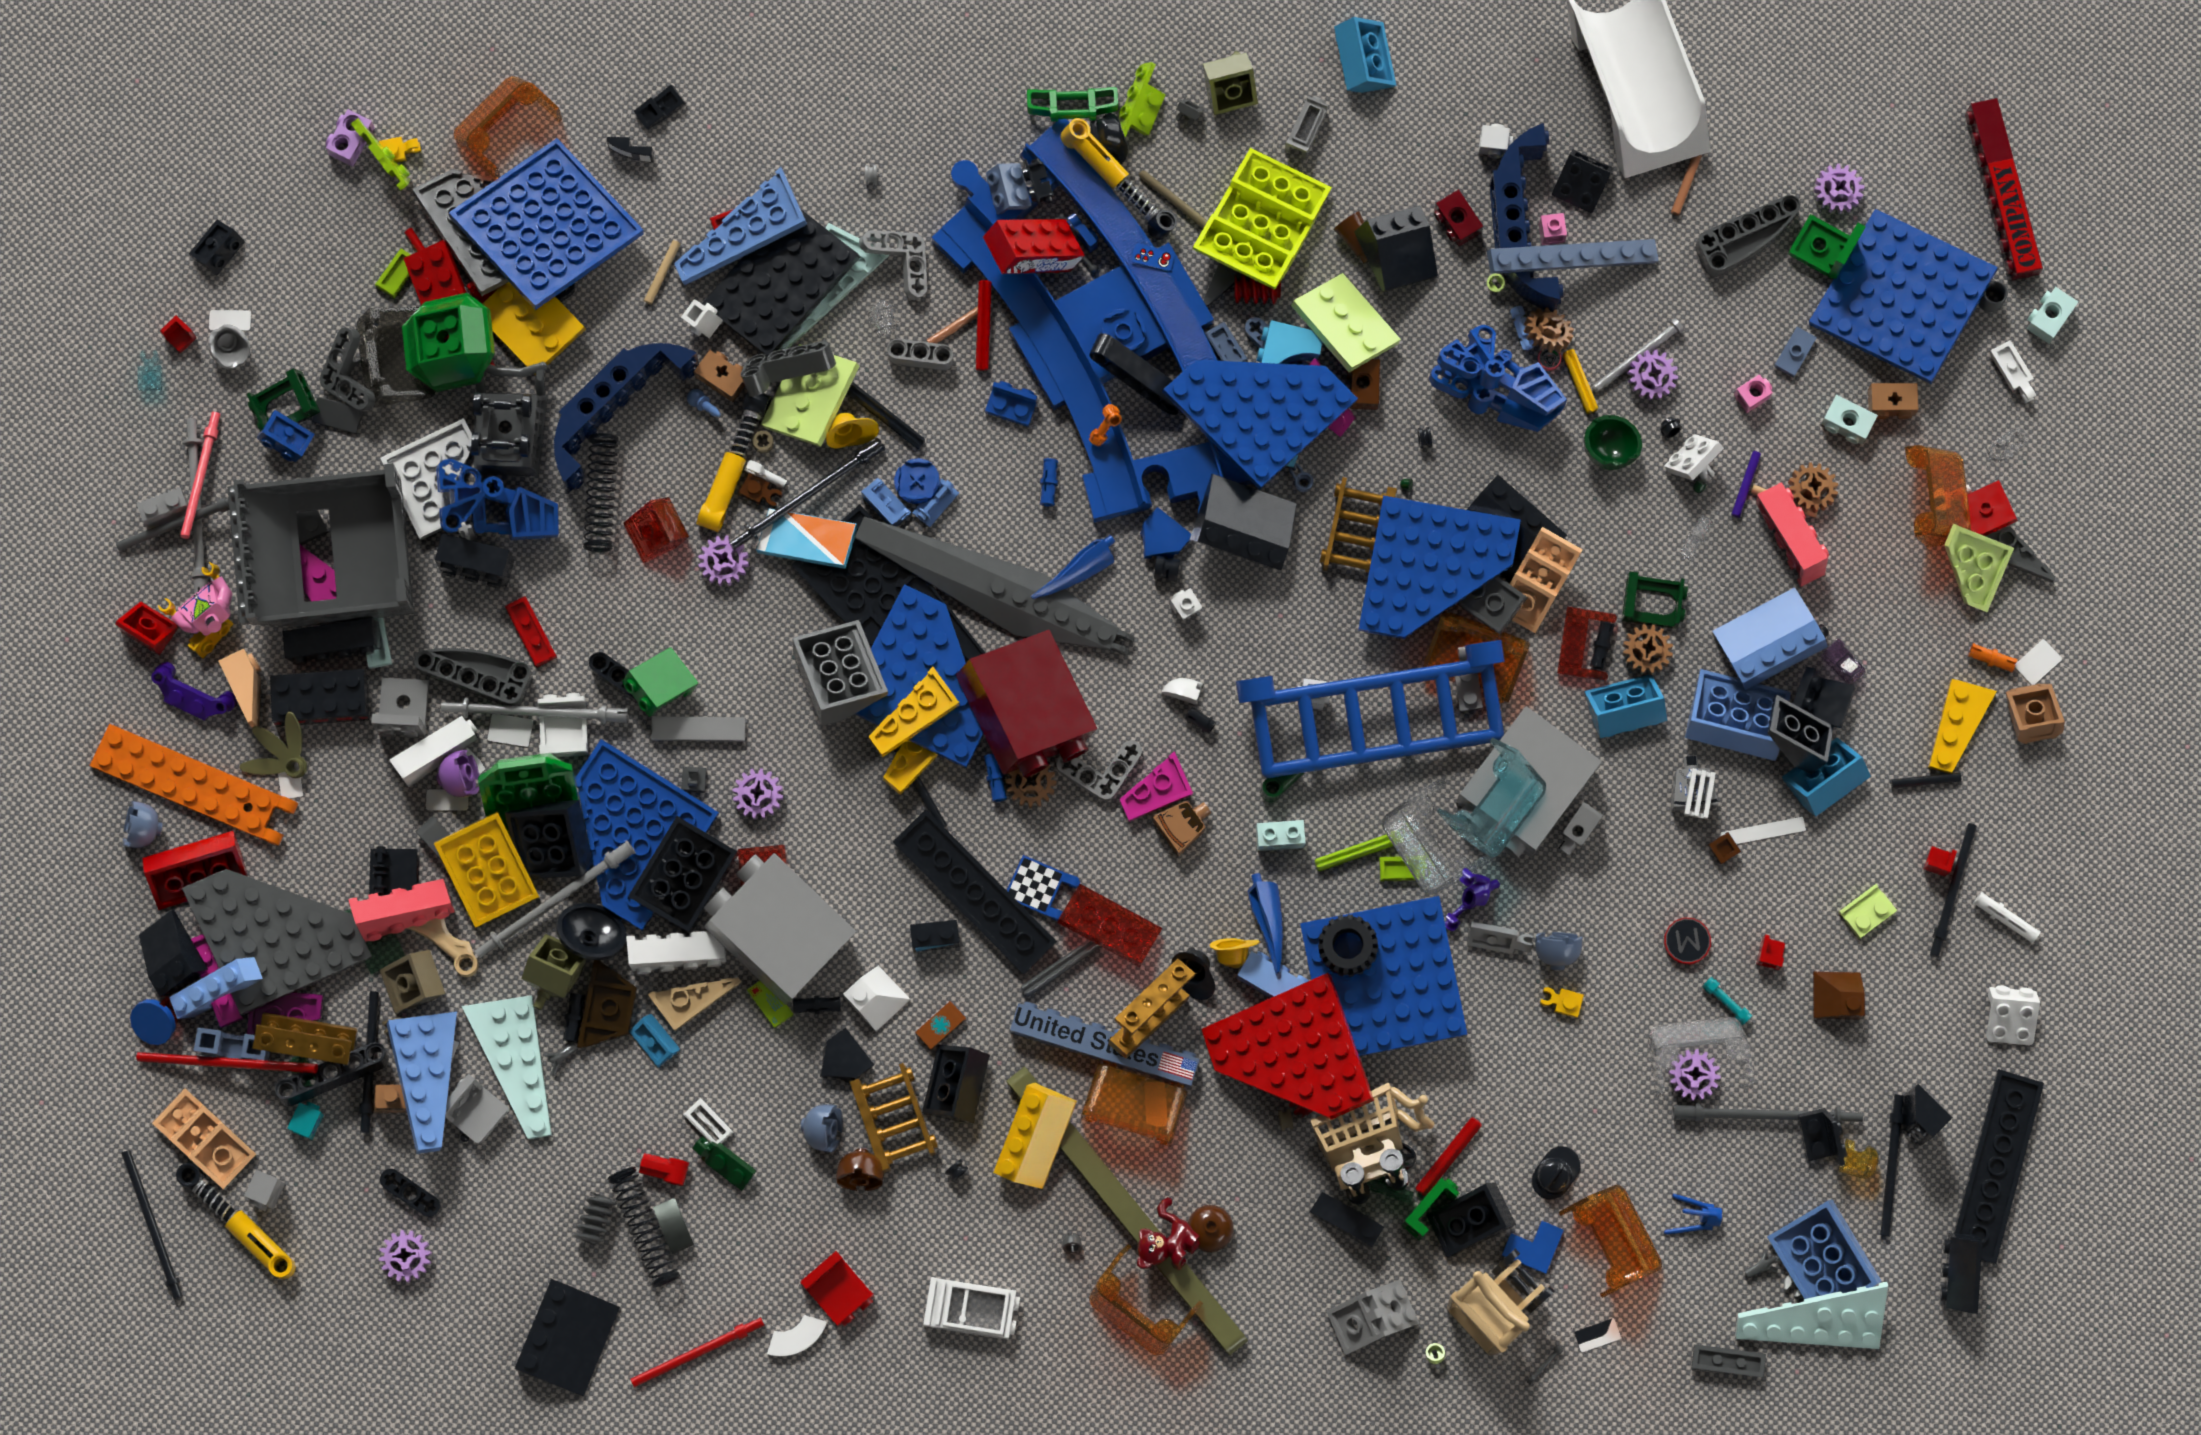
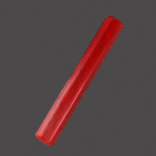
(983, 325)
(1448, 1156)

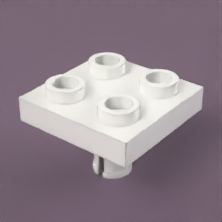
(1694, 458)

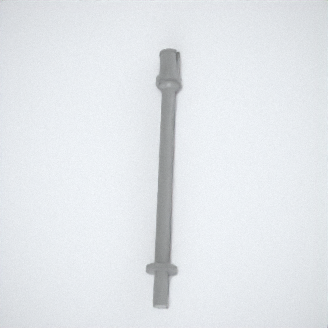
(192, 443)
(603, 714)
(611, 860)

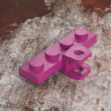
(224, 1007)

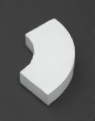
(796, 1339)

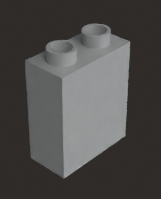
(1558, 761)
(777, 926)

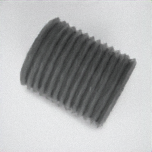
(2001, 290)

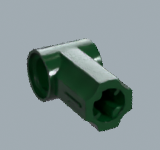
(1282, 784)

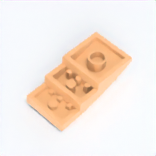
(1543, 576)
(204, 1138)

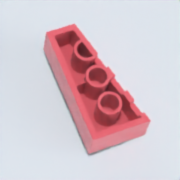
(401, 909)

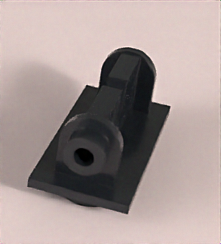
(1040, 191)

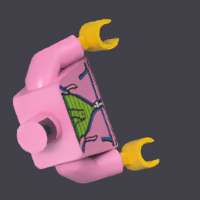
(206, 608)

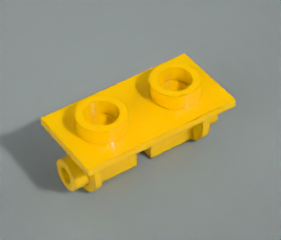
(205, 644)

